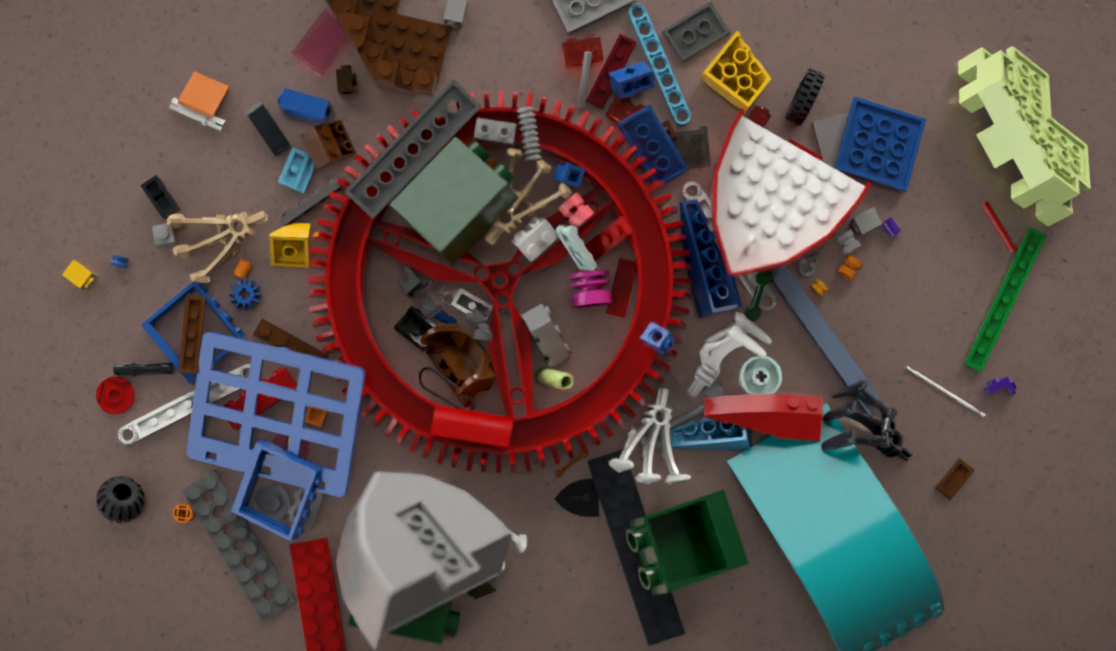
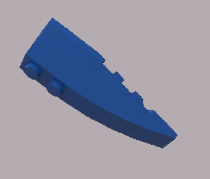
(711, 283)

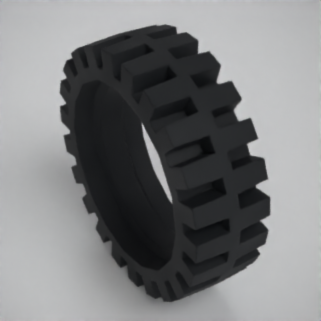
(805, 96)

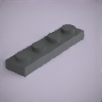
(307, 205)

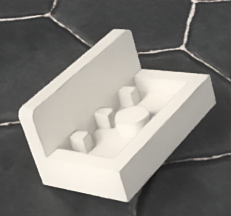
(535, 238)

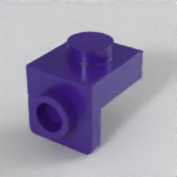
(995, 384)

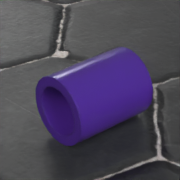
(891, 227)

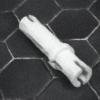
(197, 116)

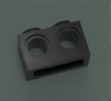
(160, 197)

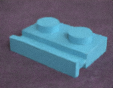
(297, 170)

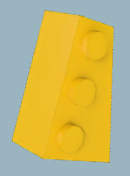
(737, 74)

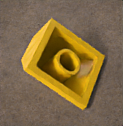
(291, 245)

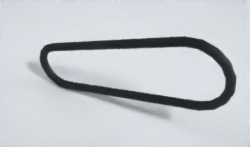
(447, 380)

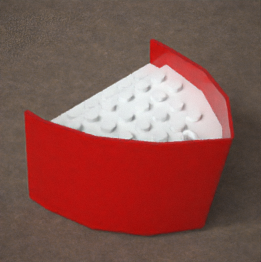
(775, 200)

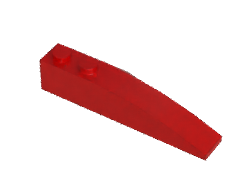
(775, 414)

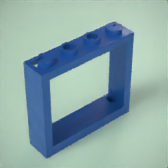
(149, 324)
(248, 484)

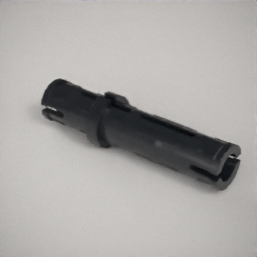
(142, 368)

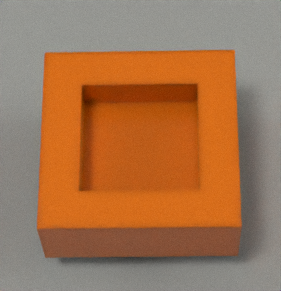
(315, 416)

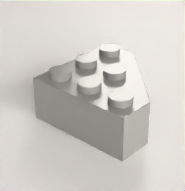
(546, 335)

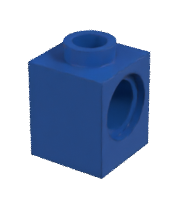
(653, 333)

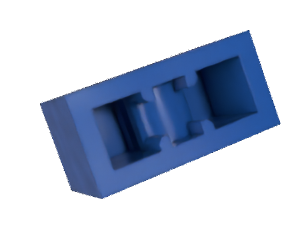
(631, 80)

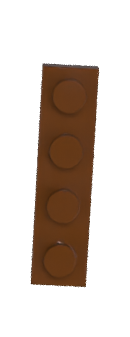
(192, 334)
(280, 338)

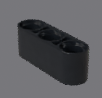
(267, 128)

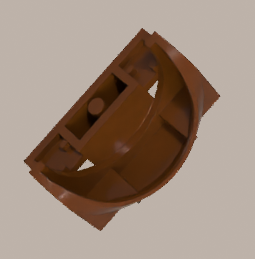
(464, 366)

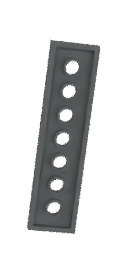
(409, 135)
(233, 558)

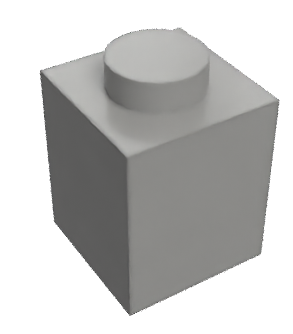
(455, 13)
(865, 222)
(164, 235)

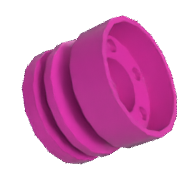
(590, 289)

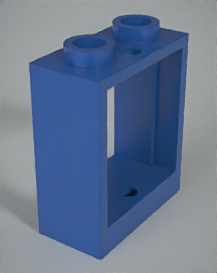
(304, 106)

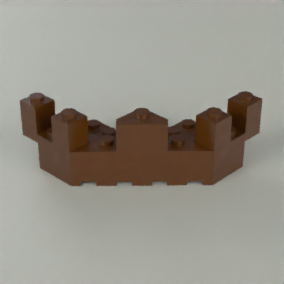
(396, 49)

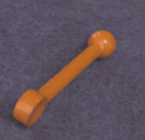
(559, 473)

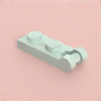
(576, 247)

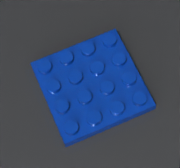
(879, 144)

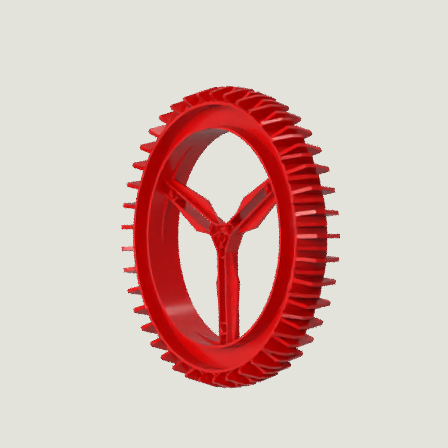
(540, 428)

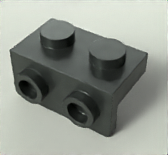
(414, 326)

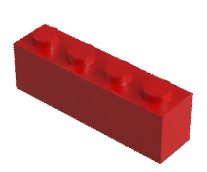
(279, 377)

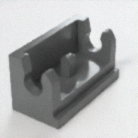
(411, 284)

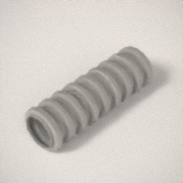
(529, 134)

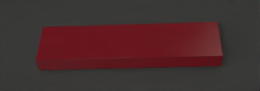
(616, 60)

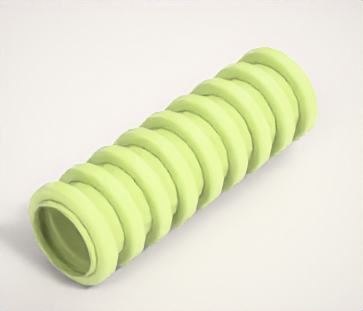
(553, 378)

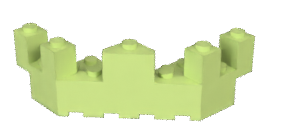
(1023, 130)

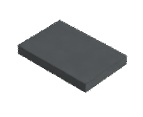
(696, 32)

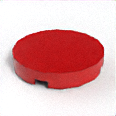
(115, 395)

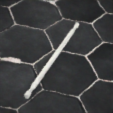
(945, 391)

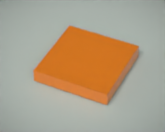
(203, 94)

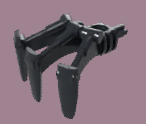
(881, 424)

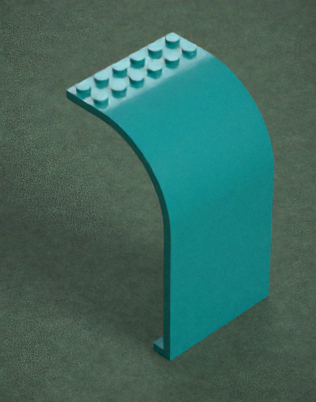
(841, 538)

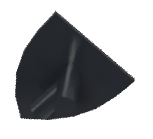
(580, 498)

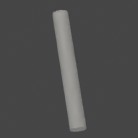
(584, 79)

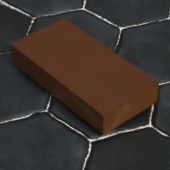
(954, 478)

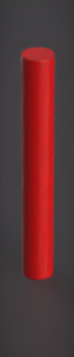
(999, 227)

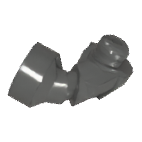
(480, 320)

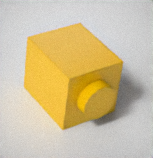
(79, 275)

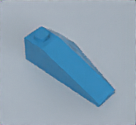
(711, 435)

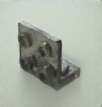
(694, 147)

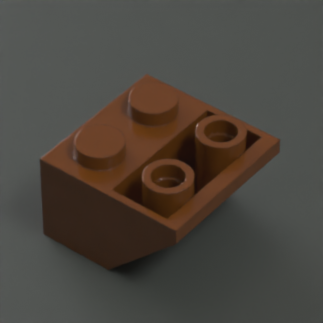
(328, 144)

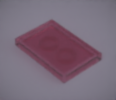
(321, 43)

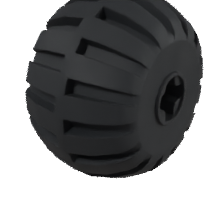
(120, 499)

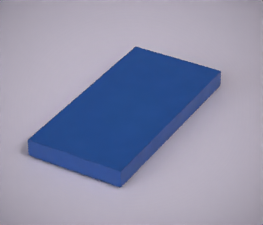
(654, 143)

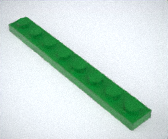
(1005, 299)

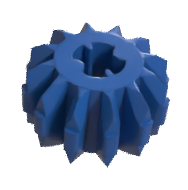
(249, 288)

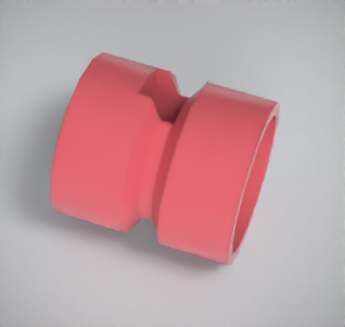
(579, 217)

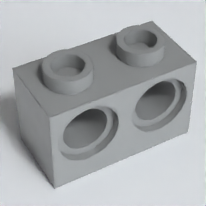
(495, 131)
(315, 506)

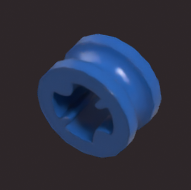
(119, 261)

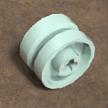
(767, 368)

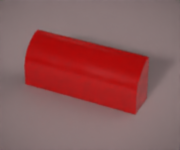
(472, 426)

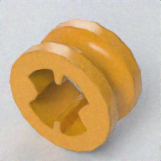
(819, 287)

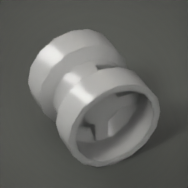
(848, 242)

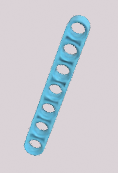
(666, 71)

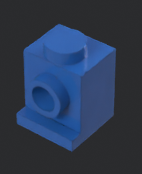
(569, 174)

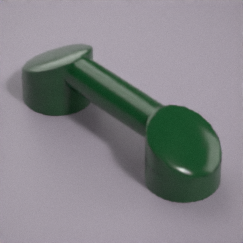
(754, 312)

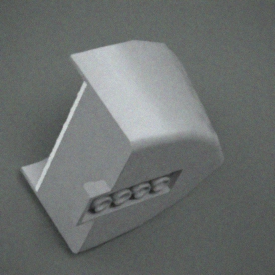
(413, 549)

